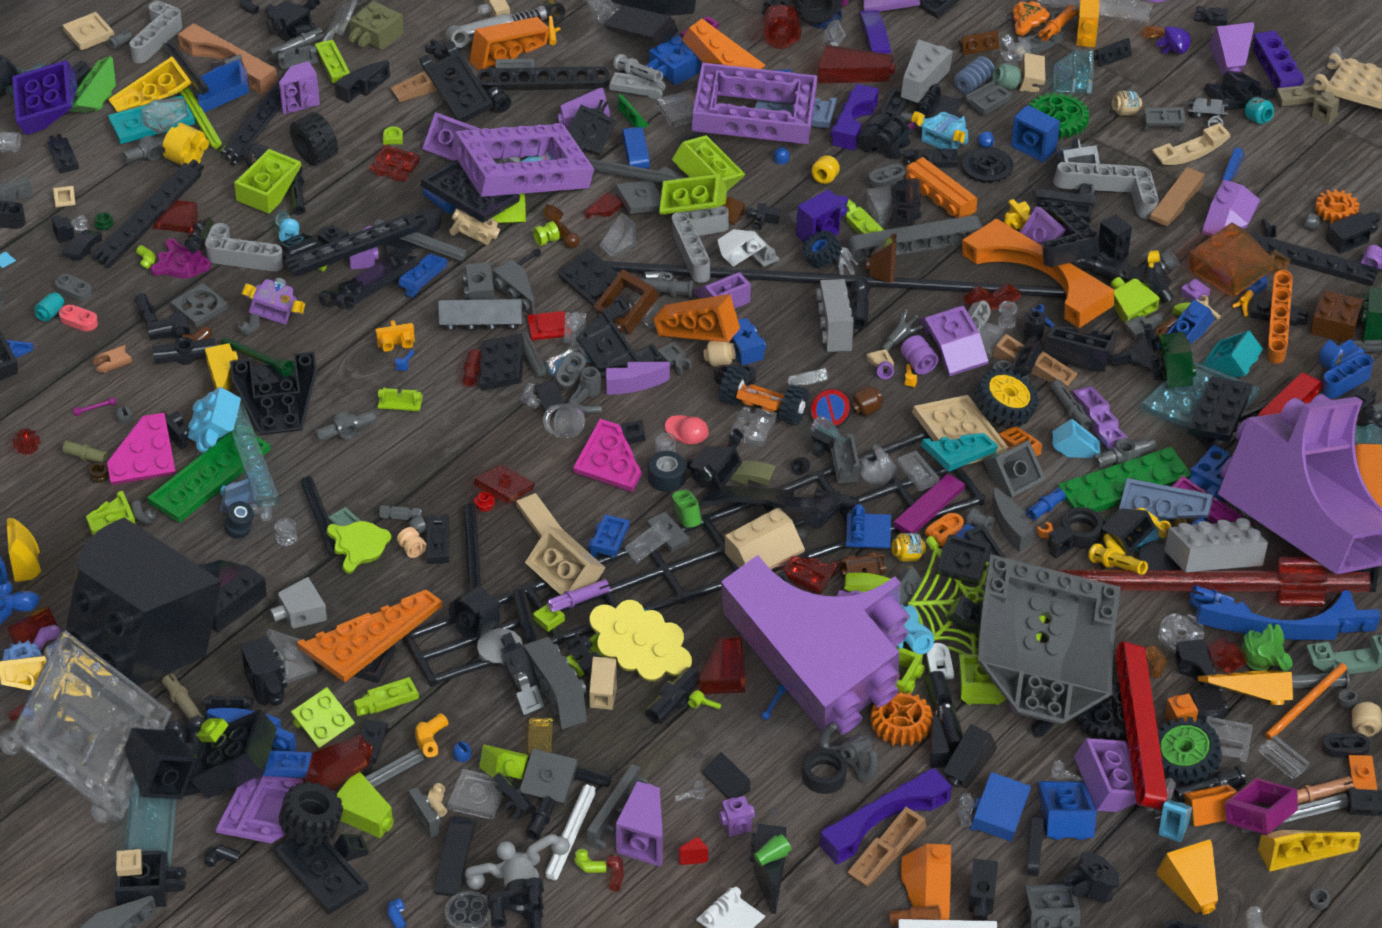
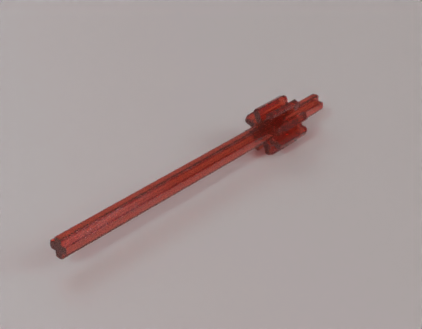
(1297, 580)

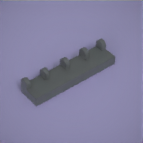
(613, 808)

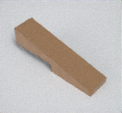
(414, 87)
(1174, 201)
(1045, 366)
(888, 847)

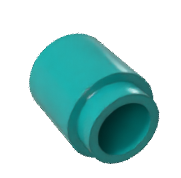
(49, 306)

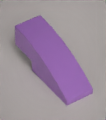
(636, 377)

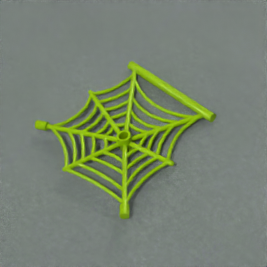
(972, 595)

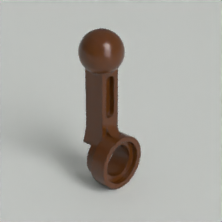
(554, 214)

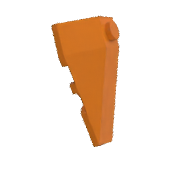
(928, 877)

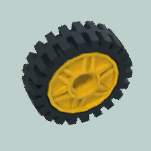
(1006, 397)

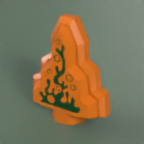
(1028, 16)

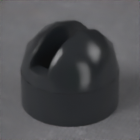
(798, 463)

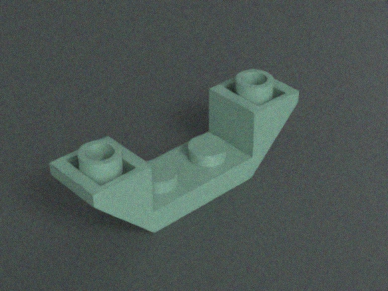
(1355, 660)

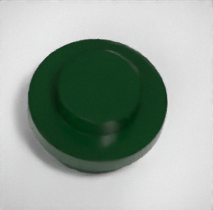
(103, 221)

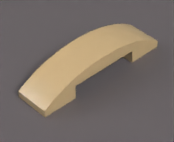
(1193, 149)

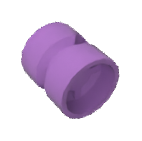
(919, 354)

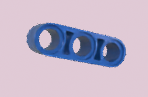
(635, 147)
(1347, 376)

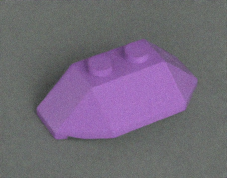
(1230, 204)

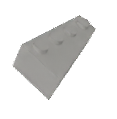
(925, 68)
(836, 315)

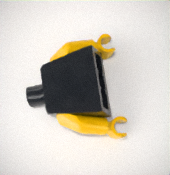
(1129, 528)

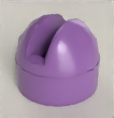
(890, 370)

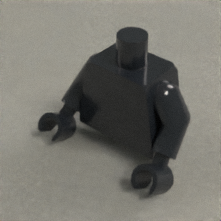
(287, 14)
(717, 464)

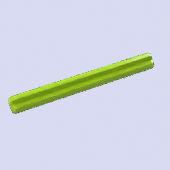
(201, 118)

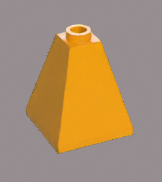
(1192, 876)

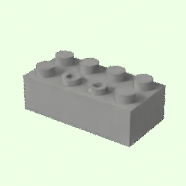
(1216, 545)

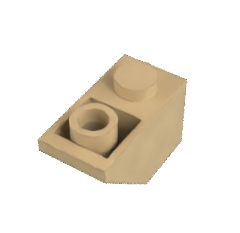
(603, 683)

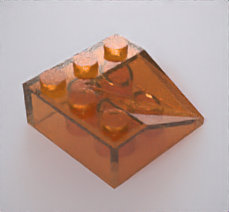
(1231, 260)

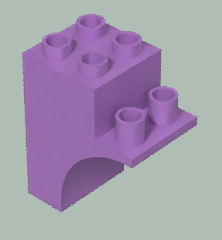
(1305, 484)
(821, 648)

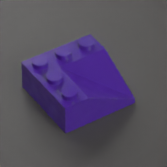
(43, 95)

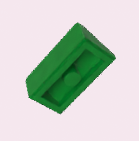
(630, 113)

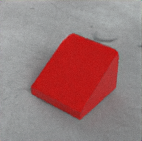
(693, 852)

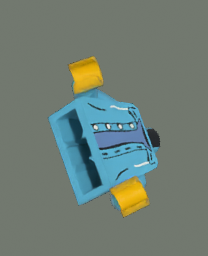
(942, 130)

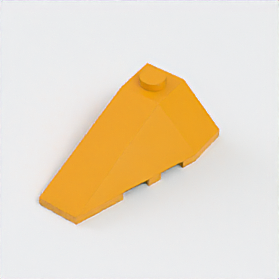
(1263, 685)

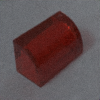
(178, 217)

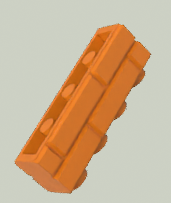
(942, 189)

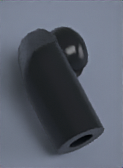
(249, 6)

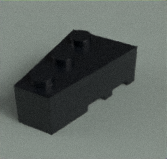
(1081, 348)

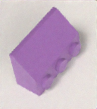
(442, 133)
(1107, 773)

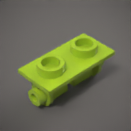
(406, 400)

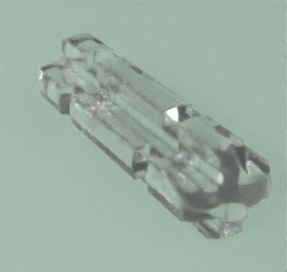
(808, 377)

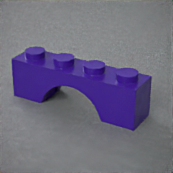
(861, 102)

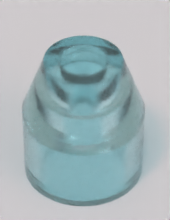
(280, 217)

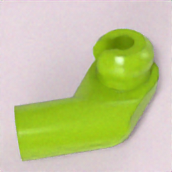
(148, 256)

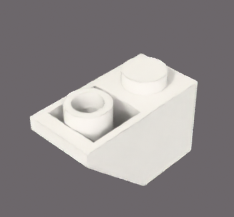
(739, 245)

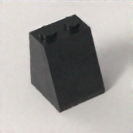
(159, 763)

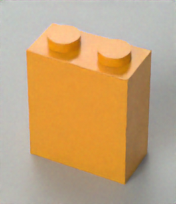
(1087, 23)

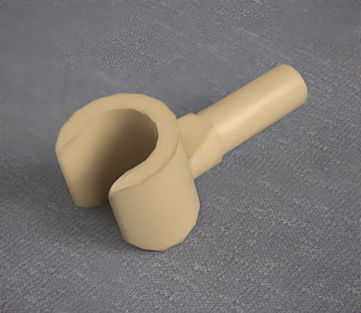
(1205, 301)

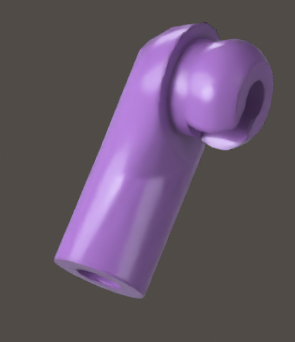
(45, 634)

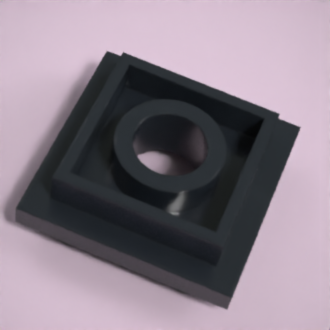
(298, 245)

